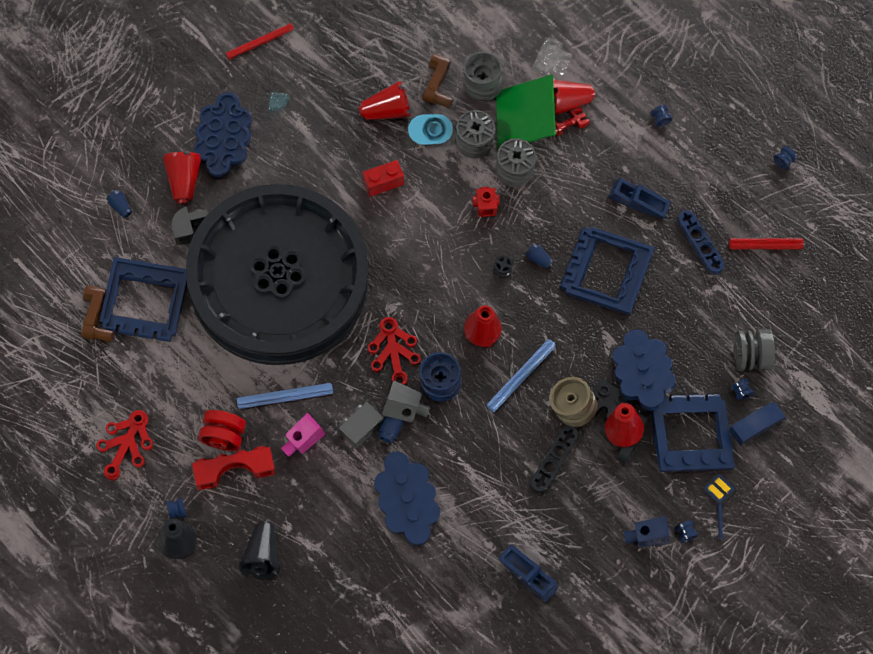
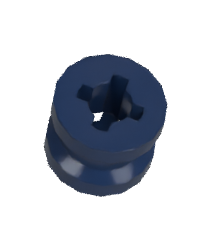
(661, 115)
(785, 157)
(742, 389)
(176, 508)
(686, 531)

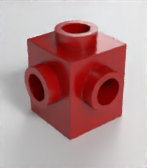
(486, 201)

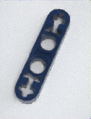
(698, 243)

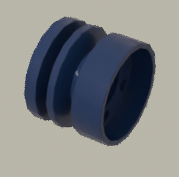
(437, 367)

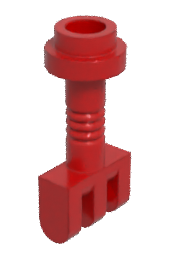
(575, 119)

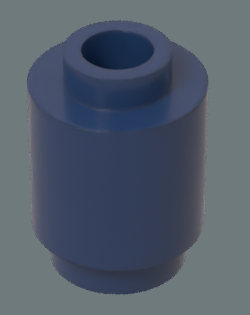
(389, 429)

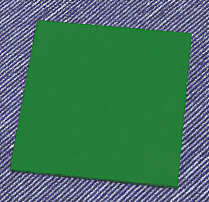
(526, 111)

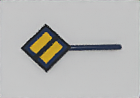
(719, 490)

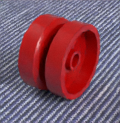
(222, 430)

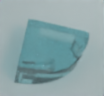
(278, 101)

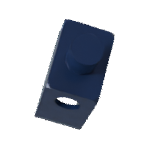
(657, 531)

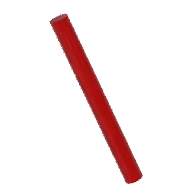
(259, 41)

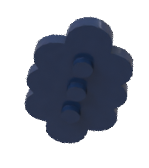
(223, 134)
(643, 369)
(407, 498)

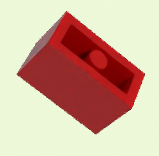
(383, 178)

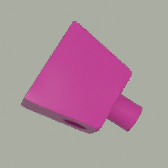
(308, 430)

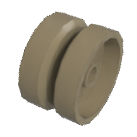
(573, 401)

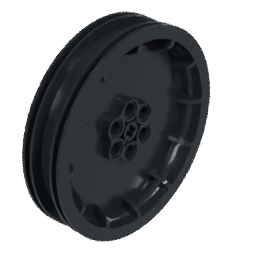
(261, 322)

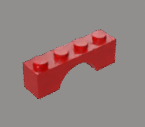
(209, 471)

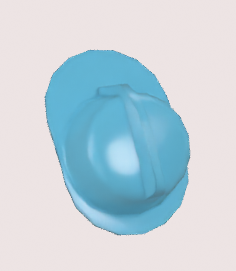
(430, 129)

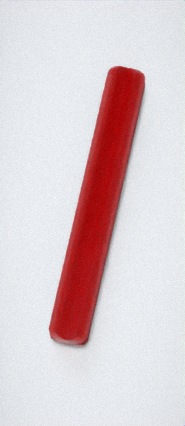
(766, 243)

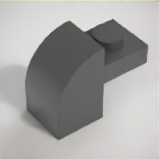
(183, 223)

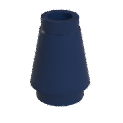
(119, 203)
(539, 256)

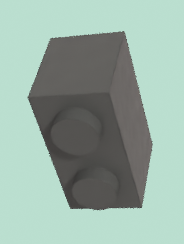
(360, 425)

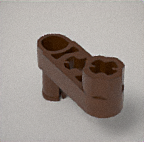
(440, 65)
(95, 297)

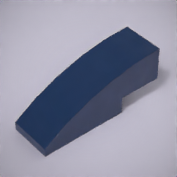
(639, 198)
(756, 423)
(528, 573)

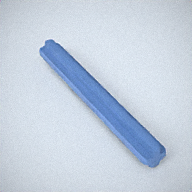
(521, 375)
(284, 395)

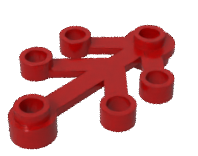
(393, 348)
(126, 441)

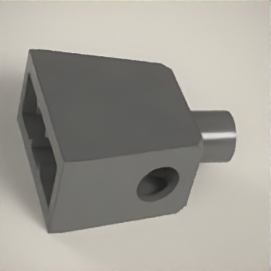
(404, 403)

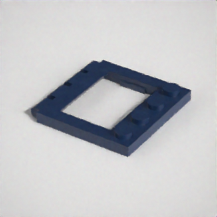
(145, 273)
(633, 277)
(693, 459)

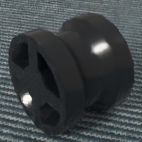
(503, 262)

